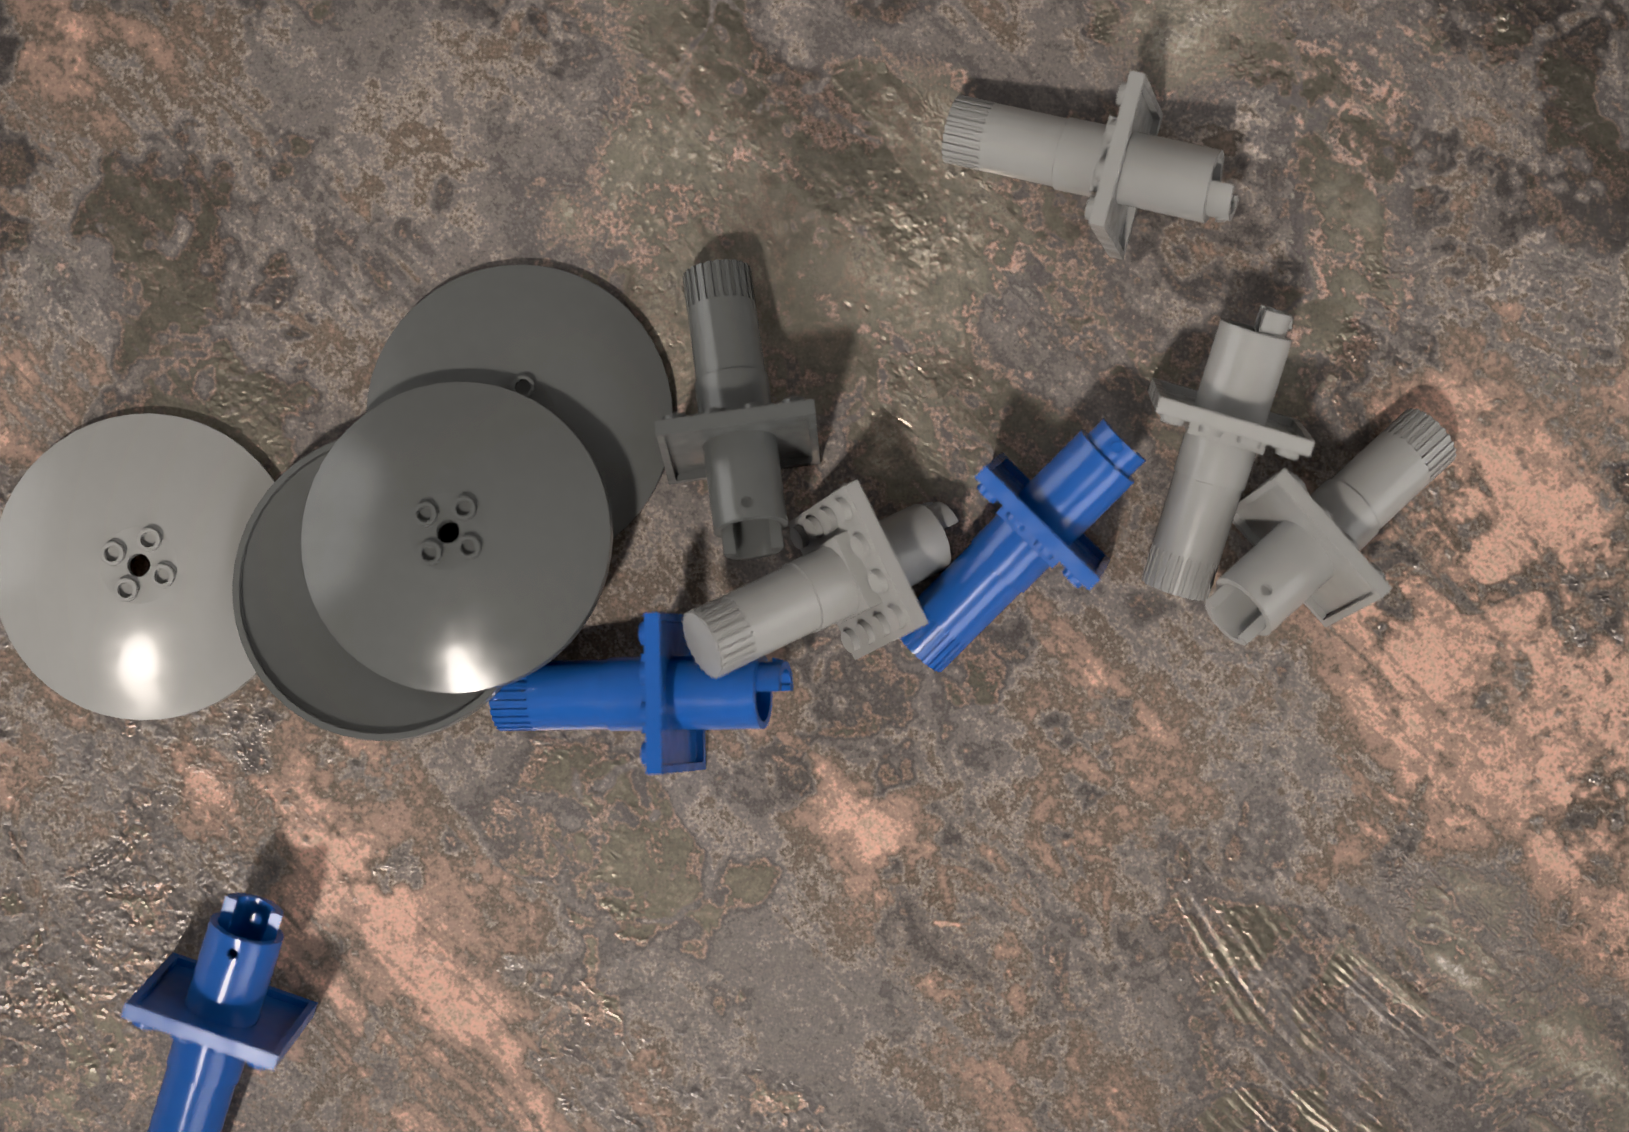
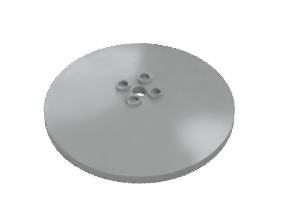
(66, 576)

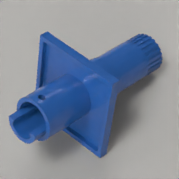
(1032, 531)
(648, 693)
(219, 1014)

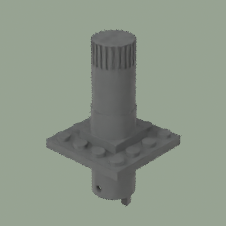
(738, 433)

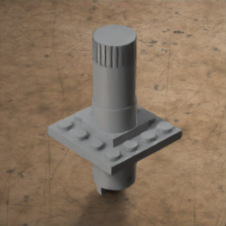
(1113, 164)
(1224, 431)
(1312, 543)
(849, 575)

